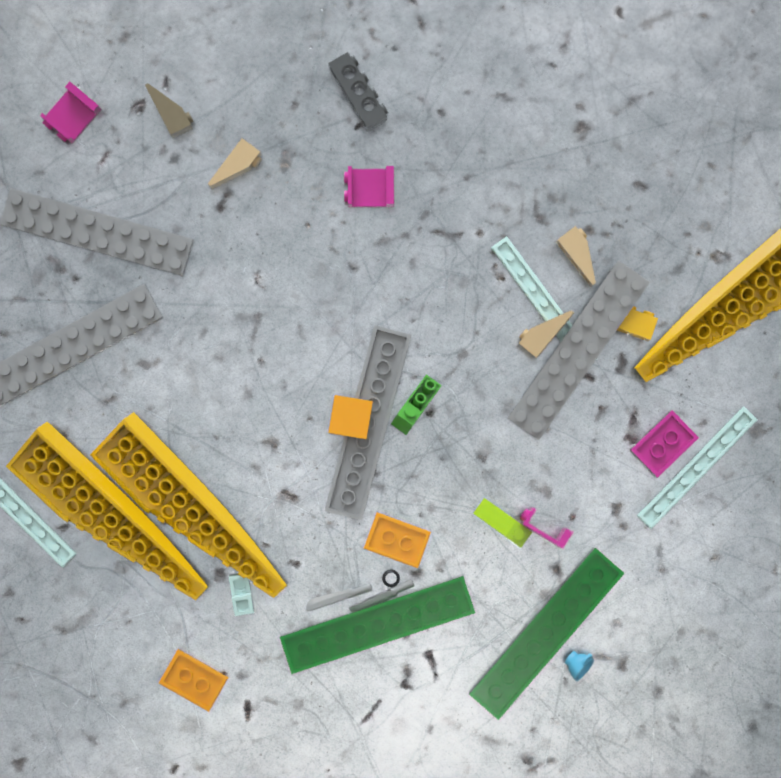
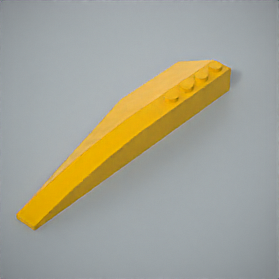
(732, 304)

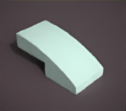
(241, 595)

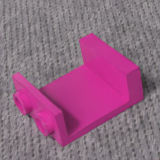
(71, 114)
(369, 187)
(560, 541)

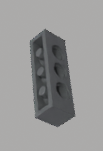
(349, 63)

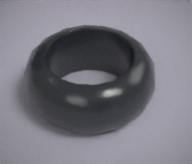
(391, 571)

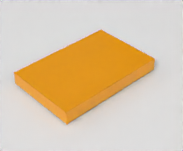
(397, 540)
(193, 680)

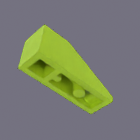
(502, 523)

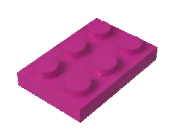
(664, 443)

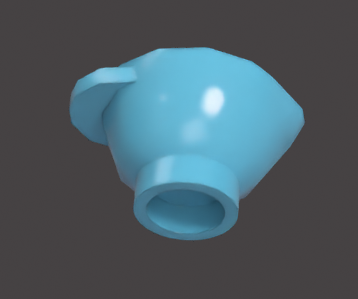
(579, 664)

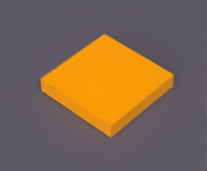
(350, 417)

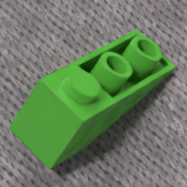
(416, 404)

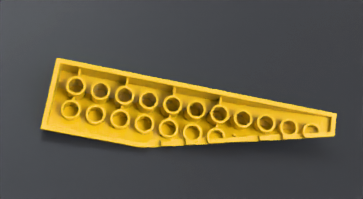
(177, 497)
(95, 504)

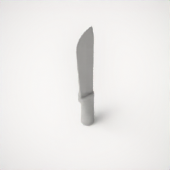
(382, 597)
(325, 600)

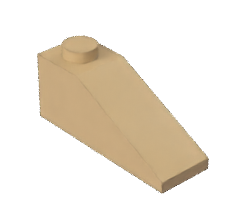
(239, 161)
(577, 251)
(540, 336)

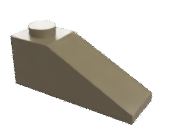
(172, 114)

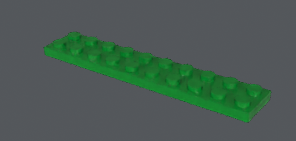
(377, 625)
(546, 633)

